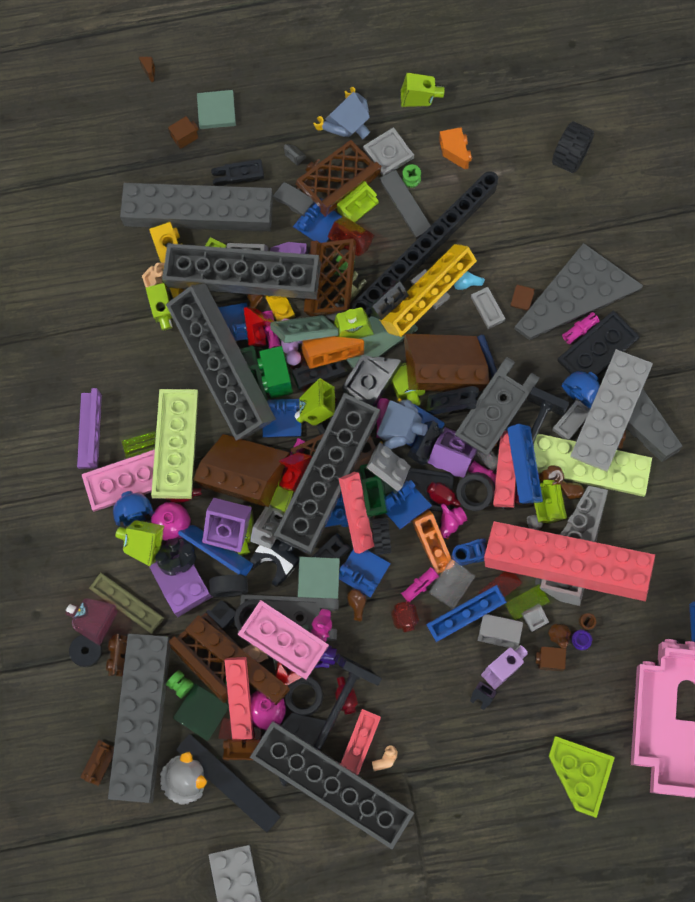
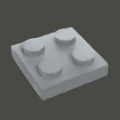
(388, 151)
(388, 466)

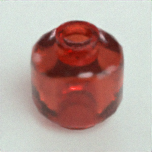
(405, 616)

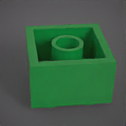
(274, 367)

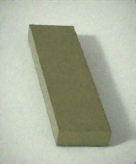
(126, 603)

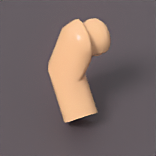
(387, 760)

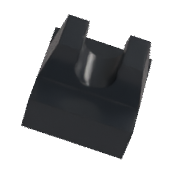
(484, 694)

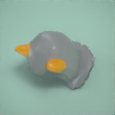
(183, 779)

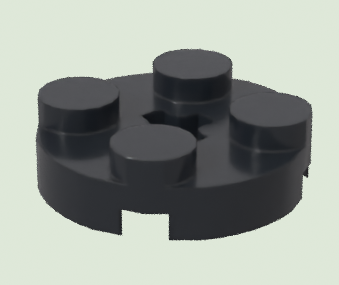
(174, 547)

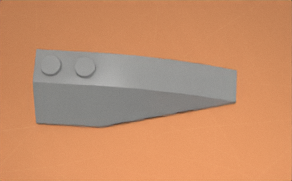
(582, 525)

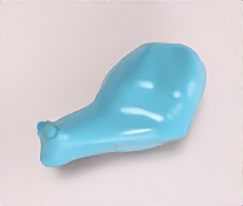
(468, 280)

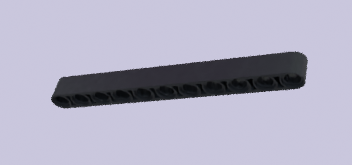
(429, 237)

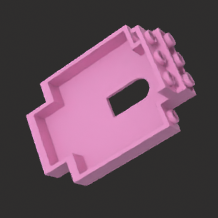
(657, 736)

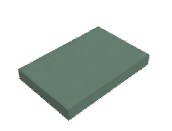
(304, 329)

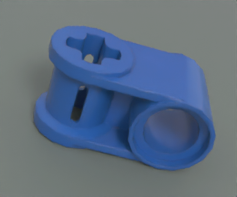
(473, 550)

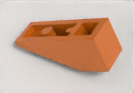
(330, 350)
(432, 540)

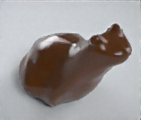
(254, 300)
(552, 473)
(572, 490)
(357, 601)
(560, 634)

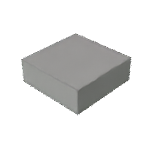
(535, 617)

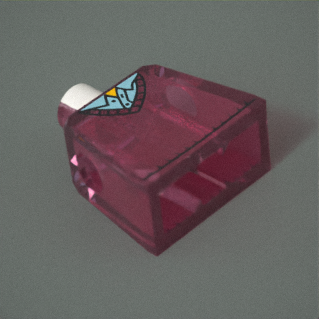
(92, 618)

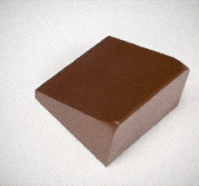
(148, 66)
(522, 297)

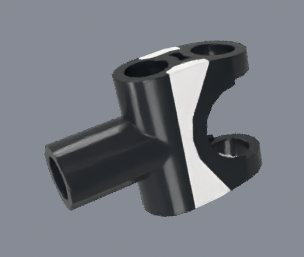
(281, 555)

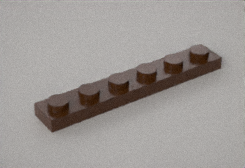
(223, 648)

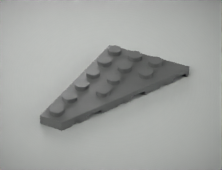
(579, 288)

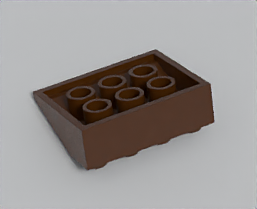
(444, 362)
(241, 470)

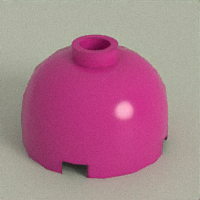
(173, 518)
(265, 711)

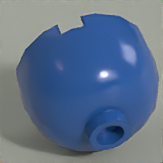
(582, 386)
(131, 508)

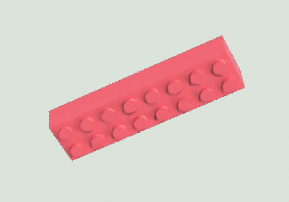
(569, 561)

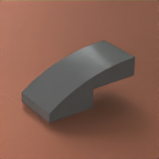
(294, 198)

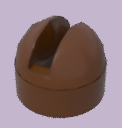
(590, 623)

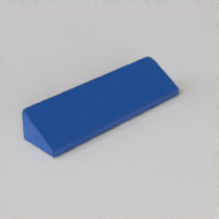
(524, 464)
(225, 556)
(466, 613)

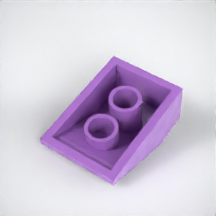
(181, 590)

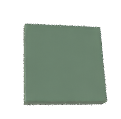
(216, 109)
(318, 577)

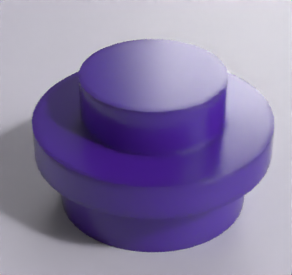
(581, 640)

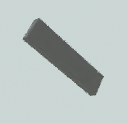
(405, 203)

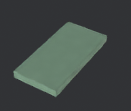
(380, 342)

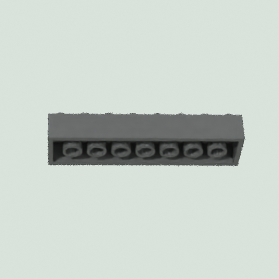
(197, 207)
(242, 271)
(220, 361)
(320, 484)
(140, 719)
(332, 784)

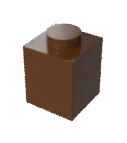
(183, 132)
(551, 659)

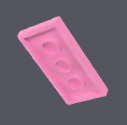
(109, 482)
(283, 640)

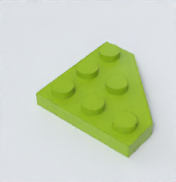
(582, 774)

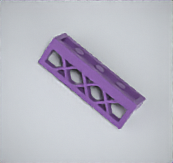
(89, 430)

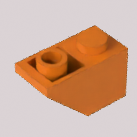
(453, 147)

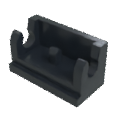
(388, 300)
(424, 444)

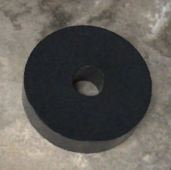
(85, 660)

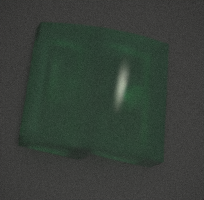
(201, 712)

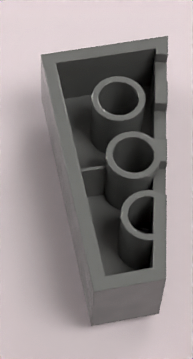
(652, 430)

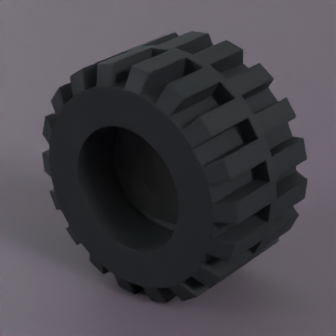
(572, 147)

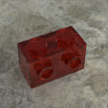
(347, 229)

